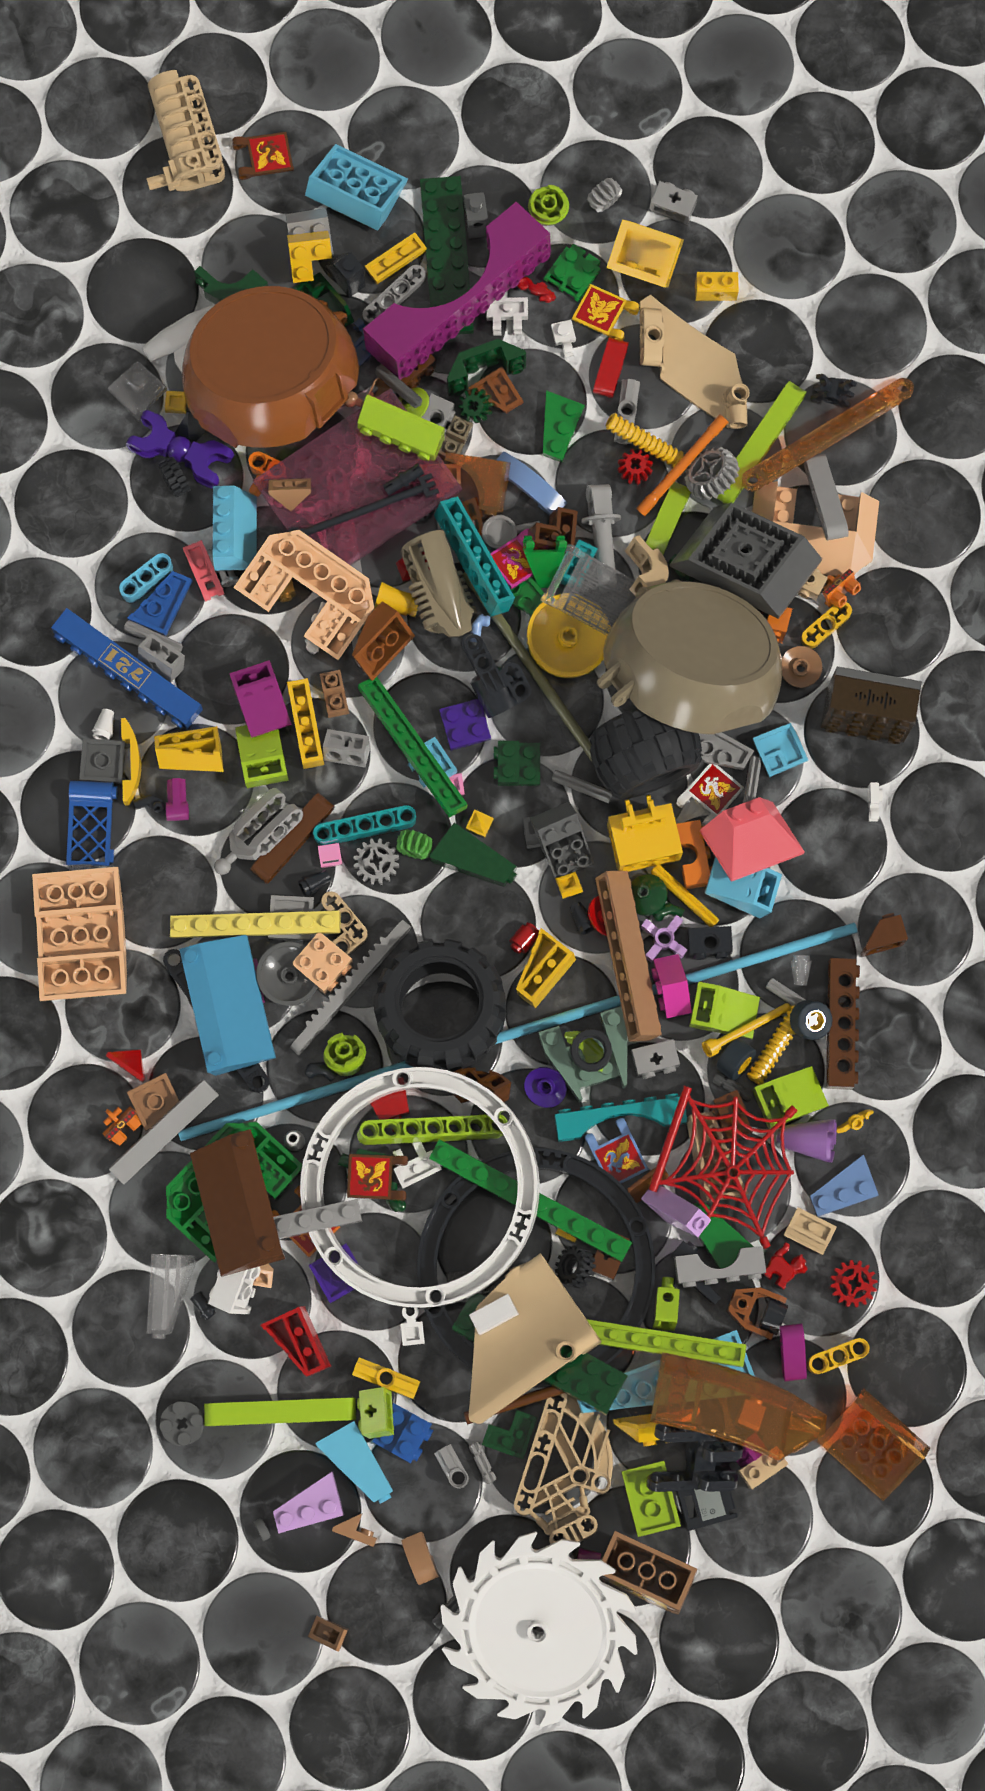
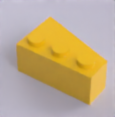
(544, 968)

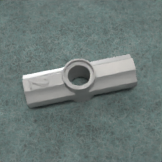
(628, 399)

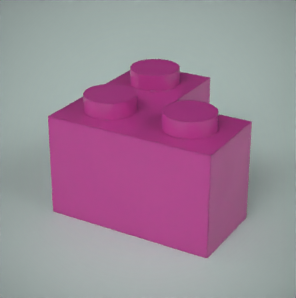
(672, 986)

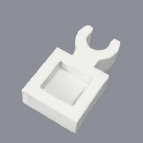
(875, 796)
(412, 1331)

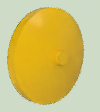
(563, 643)

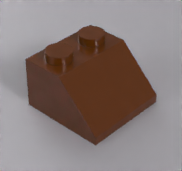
(886, 935)

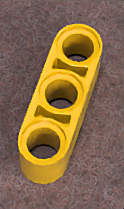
(848, 1356)

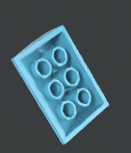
(355, 186)

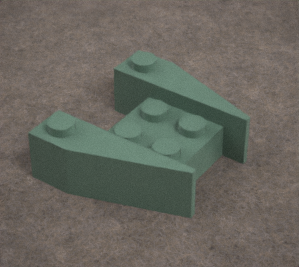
(577, 1079)

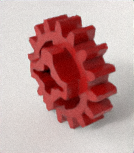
(863, 1286)

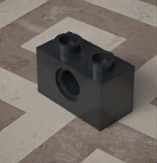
(721, 936)

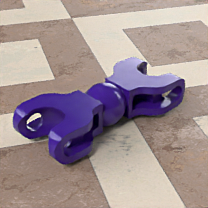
(164, 443)

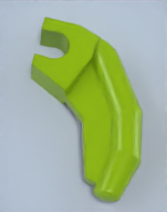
(590, 1048)

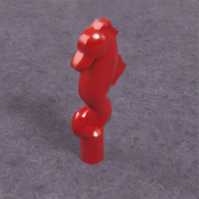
(539, 289)

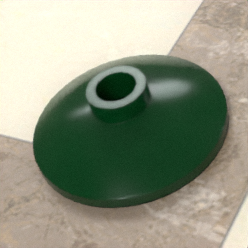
(655, 896)

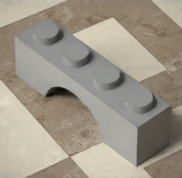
(318, 1218)
(748, 1263)

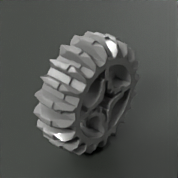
(711, 473)

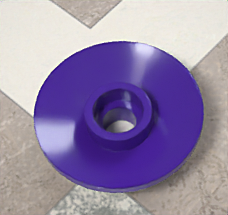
(542, 1094)

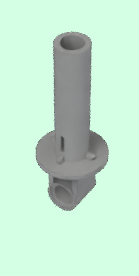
(601, 519)

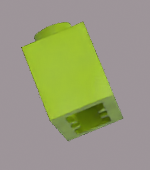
(382, 1421)

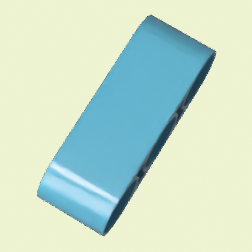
(150, 568)

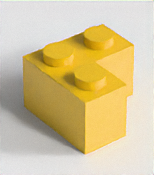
(305, 249)

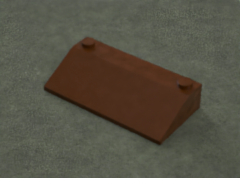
(236, 1204)

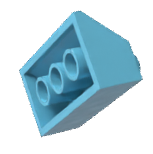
(234, 528)

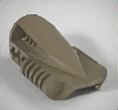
(439, 589)

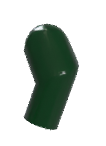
(668, 909)
(396, 1205)

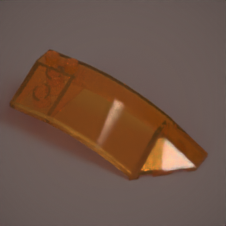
(733, 1407)

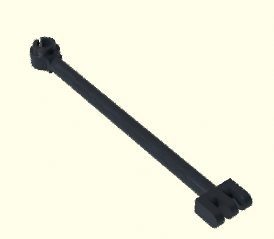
(422, 488)

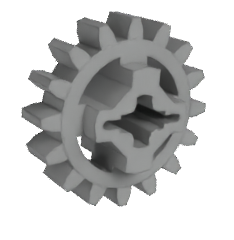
(384, 859)

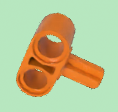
(269, 462)

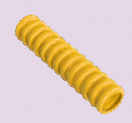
(644, 440)
(772, 1051)

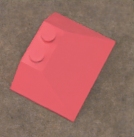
(750, 838)

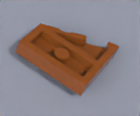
(501, 390)

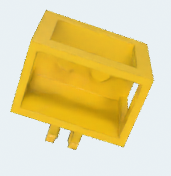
(645, 253)

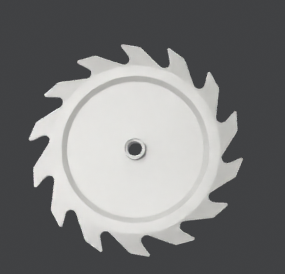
(548, 1592)

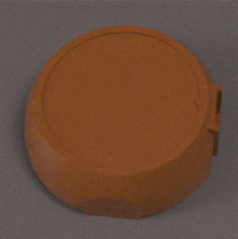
(268, 367)

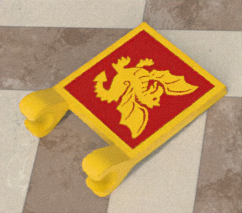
(601, 311)

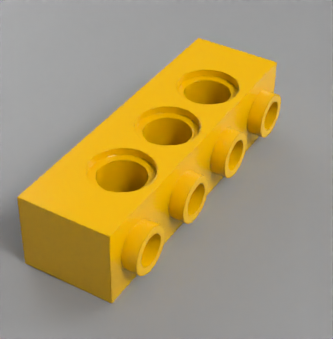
(305, 723)

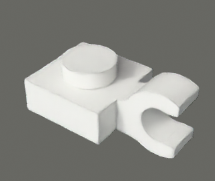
(564, 335)

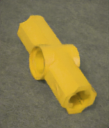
(400, 1383)

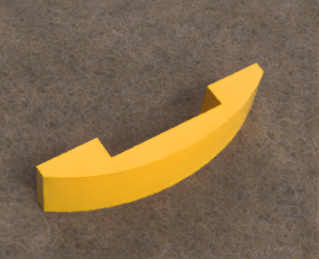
(130, 786)

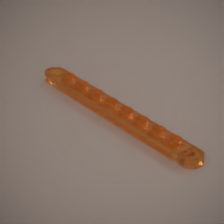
(827, 434)

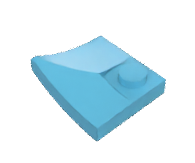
(780, 749)

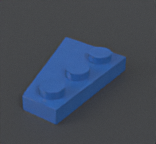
(163, 604)

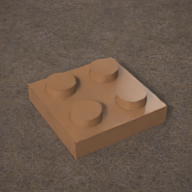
(153, 1100)

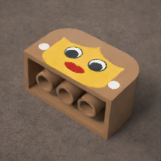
(648, 1573)

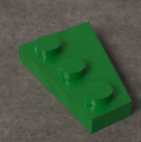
(527, 596)

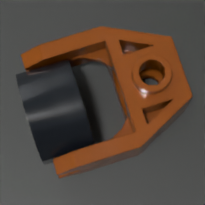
(772, 1317)

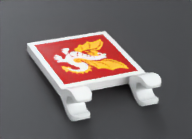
(712, 790)

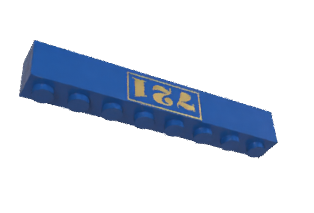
(126, 668)

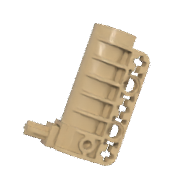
(183, 135)

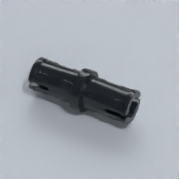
(403, 479)

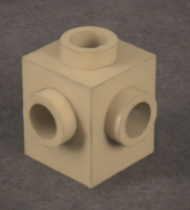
(813, 586)

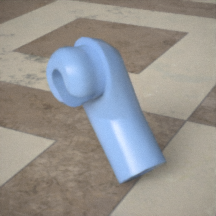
(477, 625)

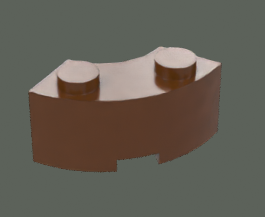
(493, 1081)

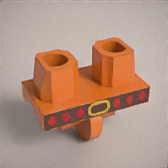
(837, 588)
(114, 1131)

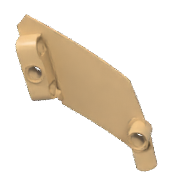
(692, 363)

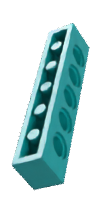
(474, 556)

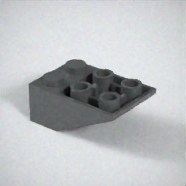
(562, 840)

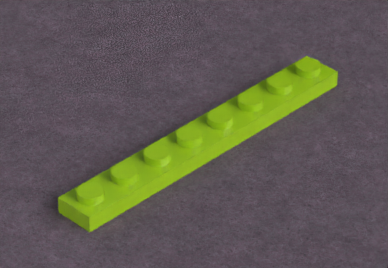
(671, 1343)

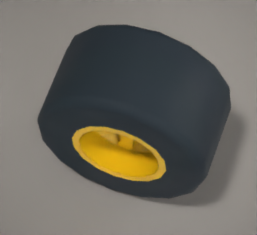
(816, 1014)
(736, 1059)

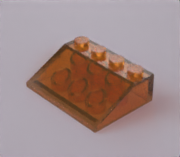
(874, 1444)

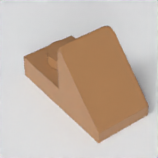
(349, 1529)

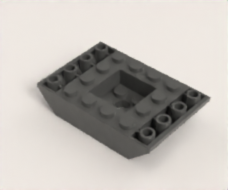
(765, 576)

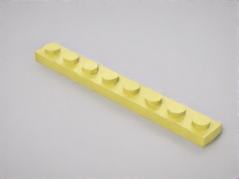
(255, 924)

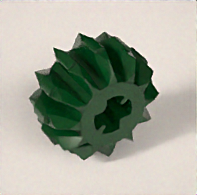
(468, 402)

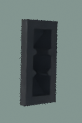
(190, 428)

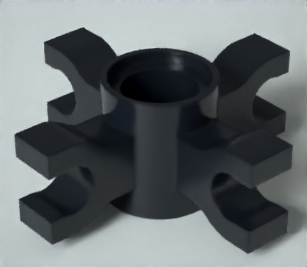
(833, 390)

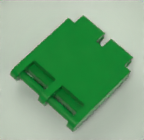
(574, 271)

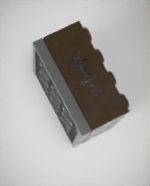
(871, 705)

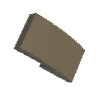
(455, 436)

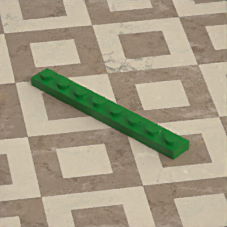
(412, 747)

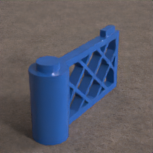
(94, 795)

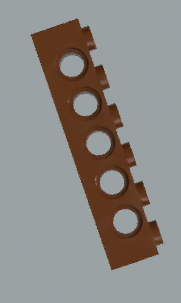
(834, 1077)

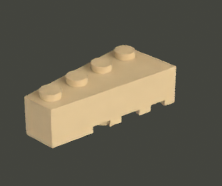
(705, 1155)

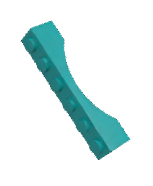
(575, 1124)

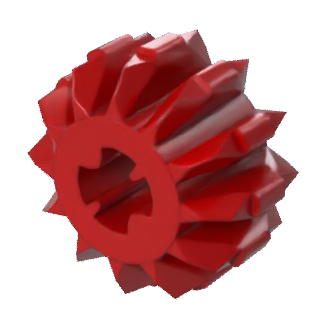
(636, 459)

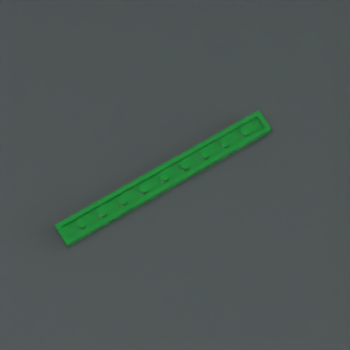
(548, 1209)

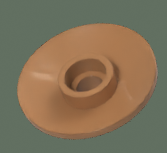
(802, 657)

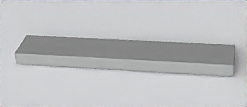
(163, 1131)

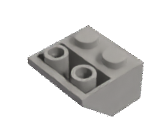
(308, 222)

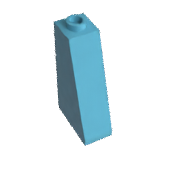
(355, 1459)

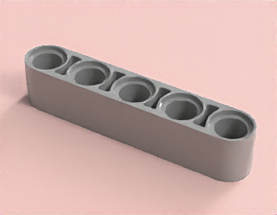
(826, 497)

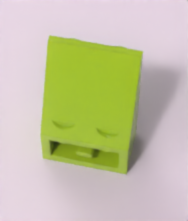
(261, 757)
(722, 1009)
(794, 1089)

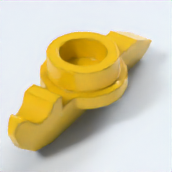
(855, 1121)

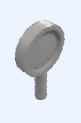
(500, 530)

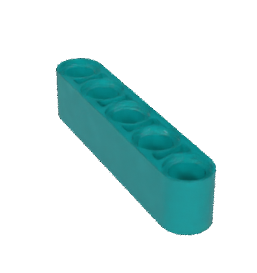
(373, 818)

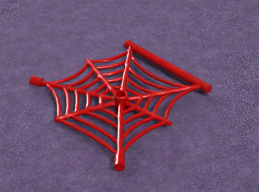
(656, 1179)

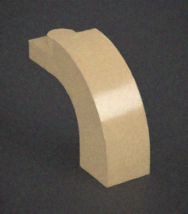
(650, 562)

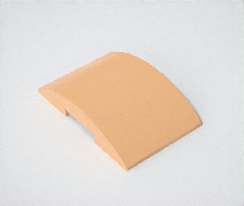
(80, 934)

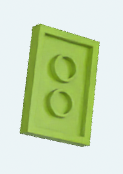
(649, 1509)

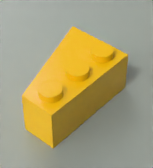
(190, 750)

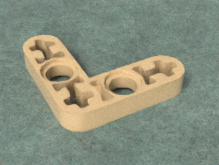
(347, 936)

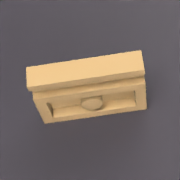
(810, 1230)

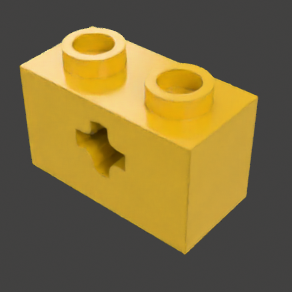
(716, 286)

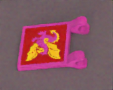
(512, 561)

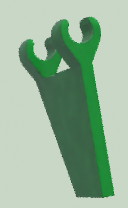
(544, 562)

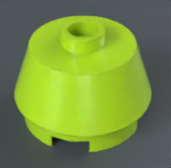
(548, 205)
(344, 1054)

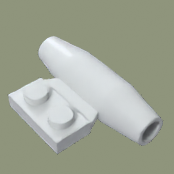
(174, 338)

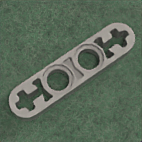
(391, 292)

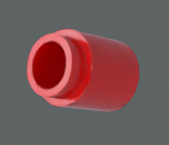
(524, 938)

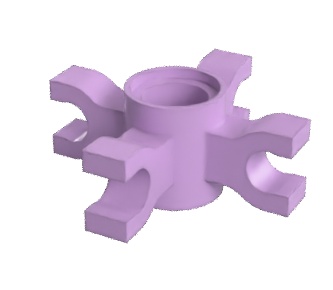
(675, 947)

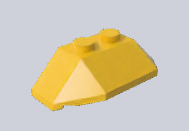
(638, 1428)

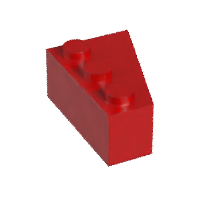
(299, 1340)

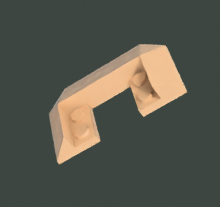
(838, 554)
(320, 570)

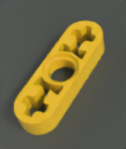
(811, 630)

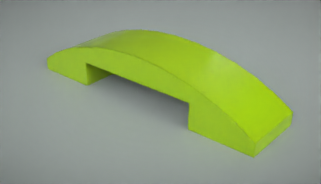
(668, 517)

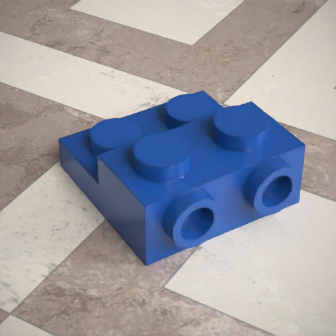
(408, 1435)

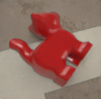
(783, 1269)

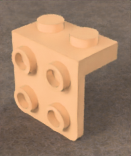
(323, 963)

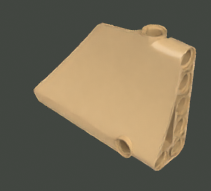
(529, 1345)

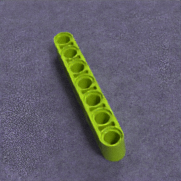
(765, 436)
(422, 1133)
(279, 1411)

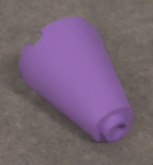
(811, 1139)

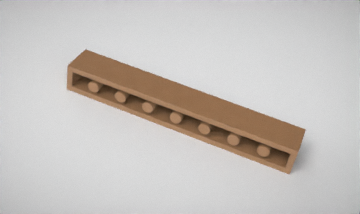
(628, 956)

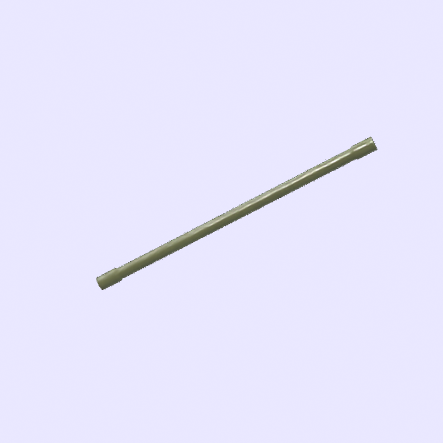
(539, 677)

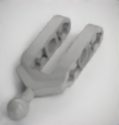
(261, 843)

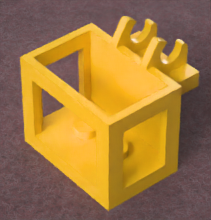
(644, 837)

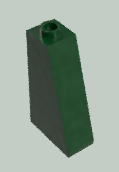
(472, 857)

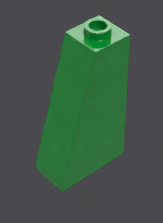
(721, 1241)

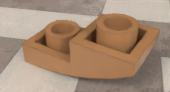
(334, 693)
(420, 1558)

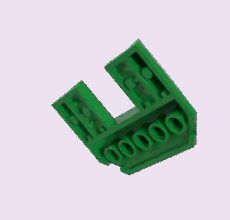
(183, 1194)

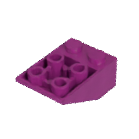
(260, 699)

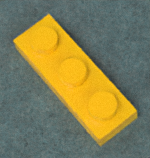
(395, 258)

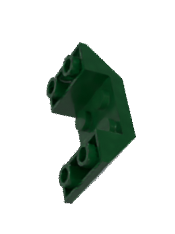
(484, 355)

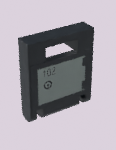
(709, 1506)

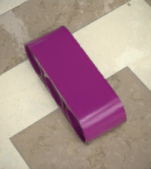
(793, 1352)

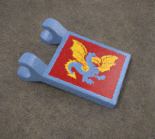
(619, 1155)

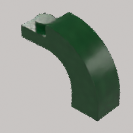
(217, 291)

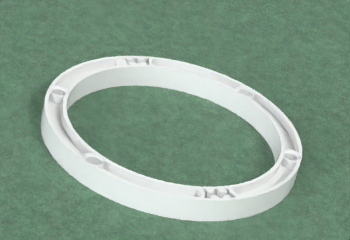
(527, 1195)

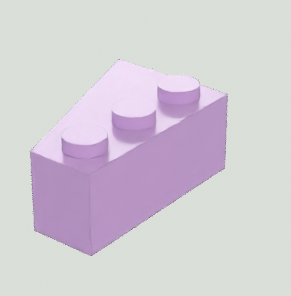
(311, 1506)

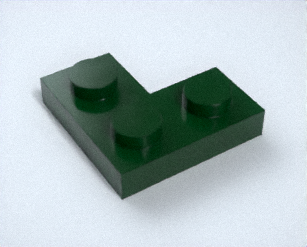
(513, 1441)

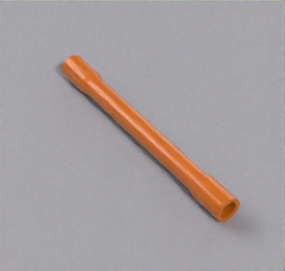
(711, 432)

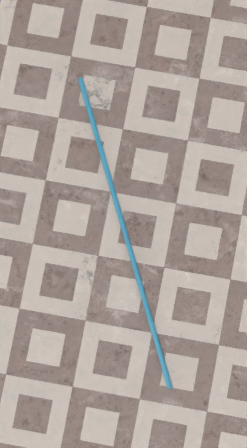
(519, 1031)

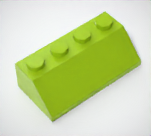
(400, 428)

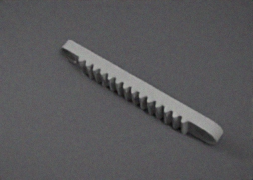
(350, 987)

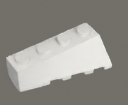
(233, 1291)

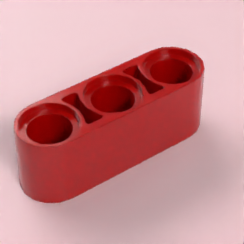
(610, 367)

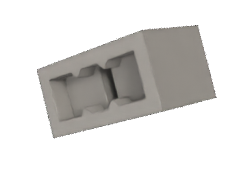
(346, 748)

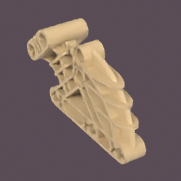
(566, 1519)

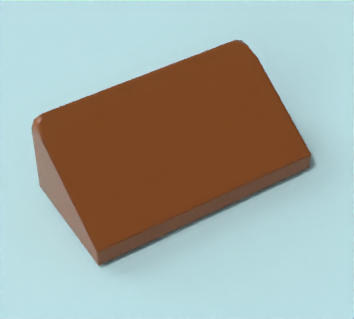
(640, 1187)

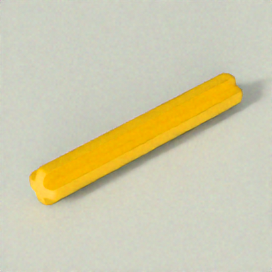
(685, 896)

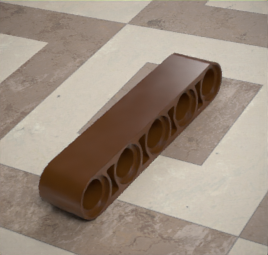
(314, 813)

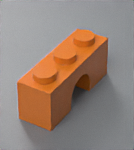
(698, 872)

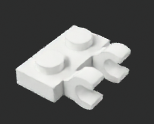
(508, 309)
(417, 1168)

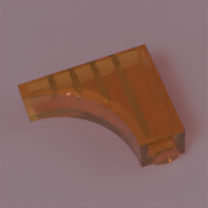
(489, 477)

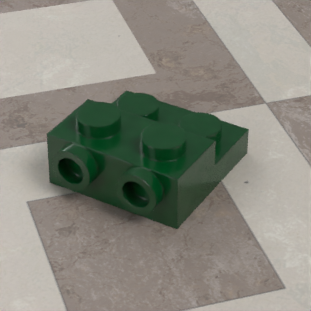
(517, 763)

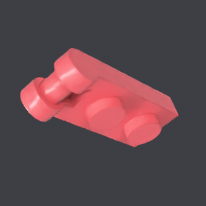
(203, 569)

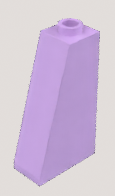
(676, 1211)

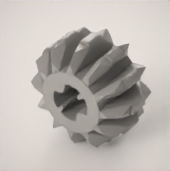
(604, 195)

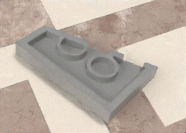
(724, 751)

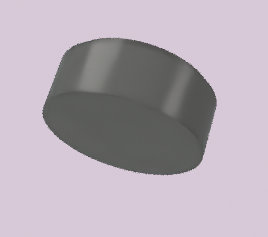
(262, 1529)

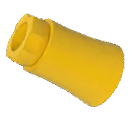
(397, 599)

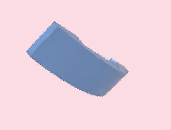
(533, 485)

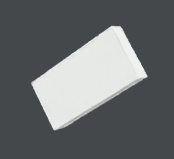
(494, 1314)

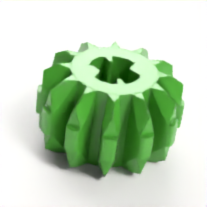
(414, 844)

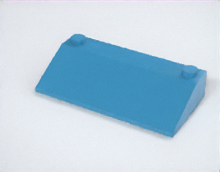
(227, 1004)

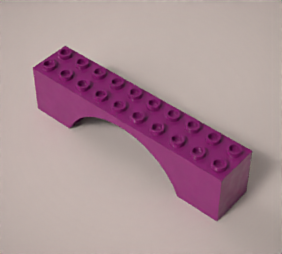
(407, 335)

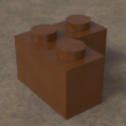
(561, 523)
(729, 1110)

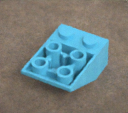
(751, 894)

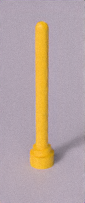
(712, 1046)

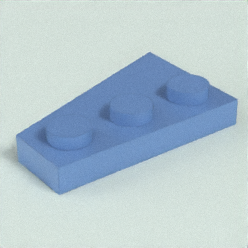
(845, 1189)

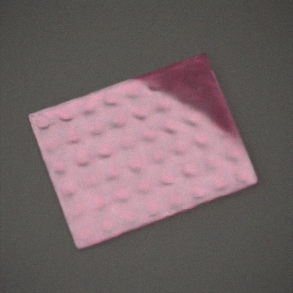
(348, 474)

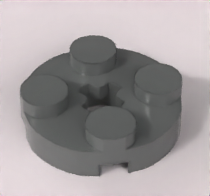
(169, 1423)

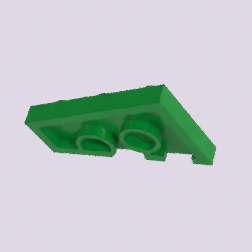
(559, 425)

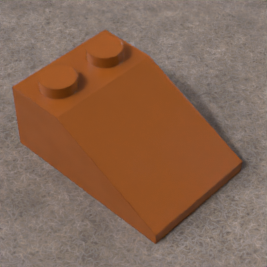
(381, 640)

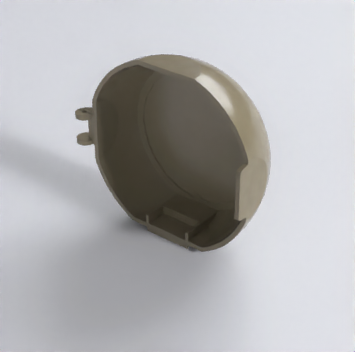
(693, 658)

